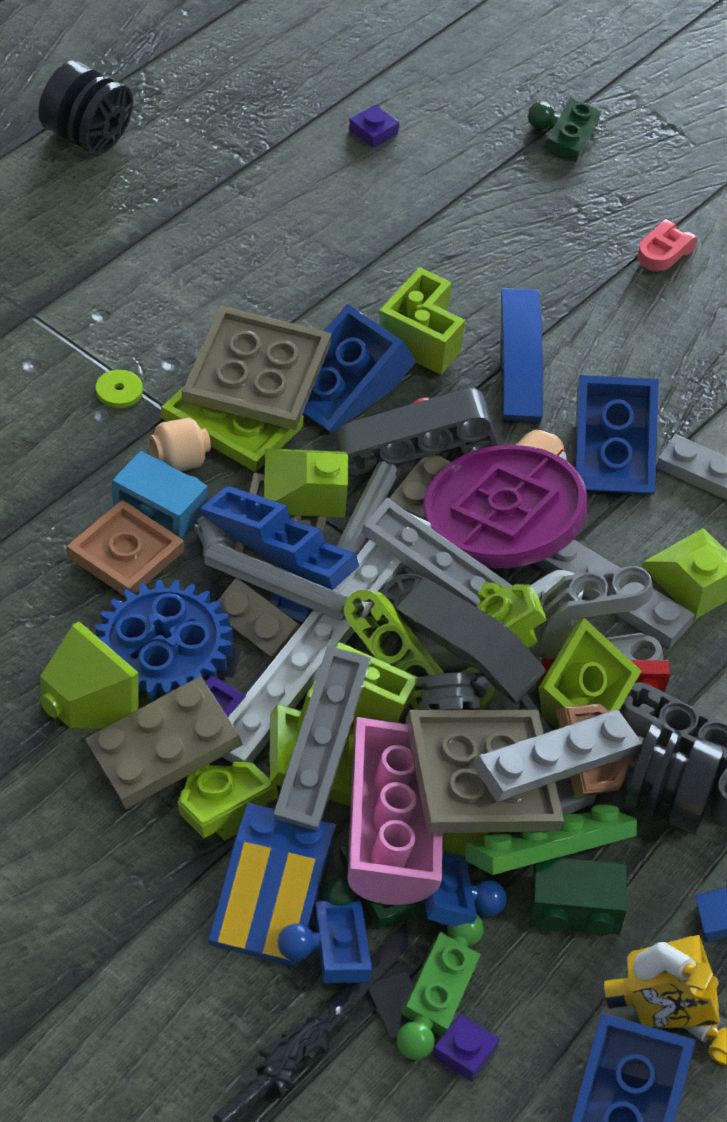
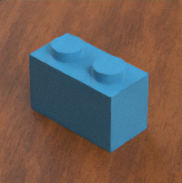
(161, 493)

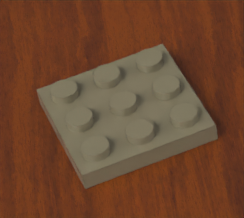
(257, 367)
(449, 787)

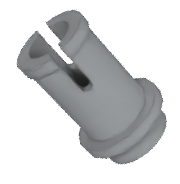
(211, 534)

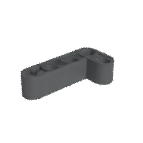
(418, 431)
(472, 637)
(649, 705)

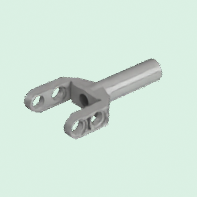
(563, 605)

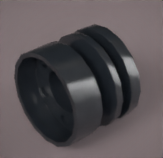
(85, 107)
(673, 778)

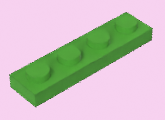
(579, 832)

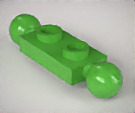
(439, 988)

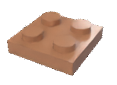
(125, 548)

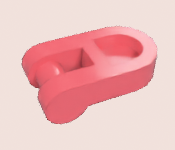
(665, 246)

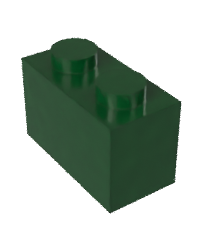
(578, 896)

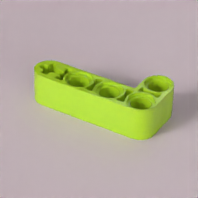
(412, 651)

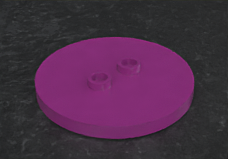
(507, 504)

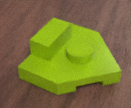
(514, 607)
(219, 796)

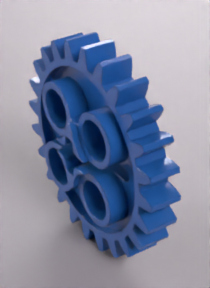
(166, 638)

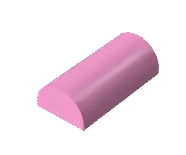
(389, 845)

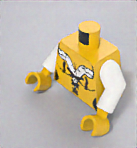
(673, 989)

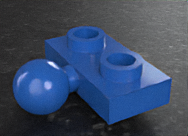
(458, 900)
(338, 938)

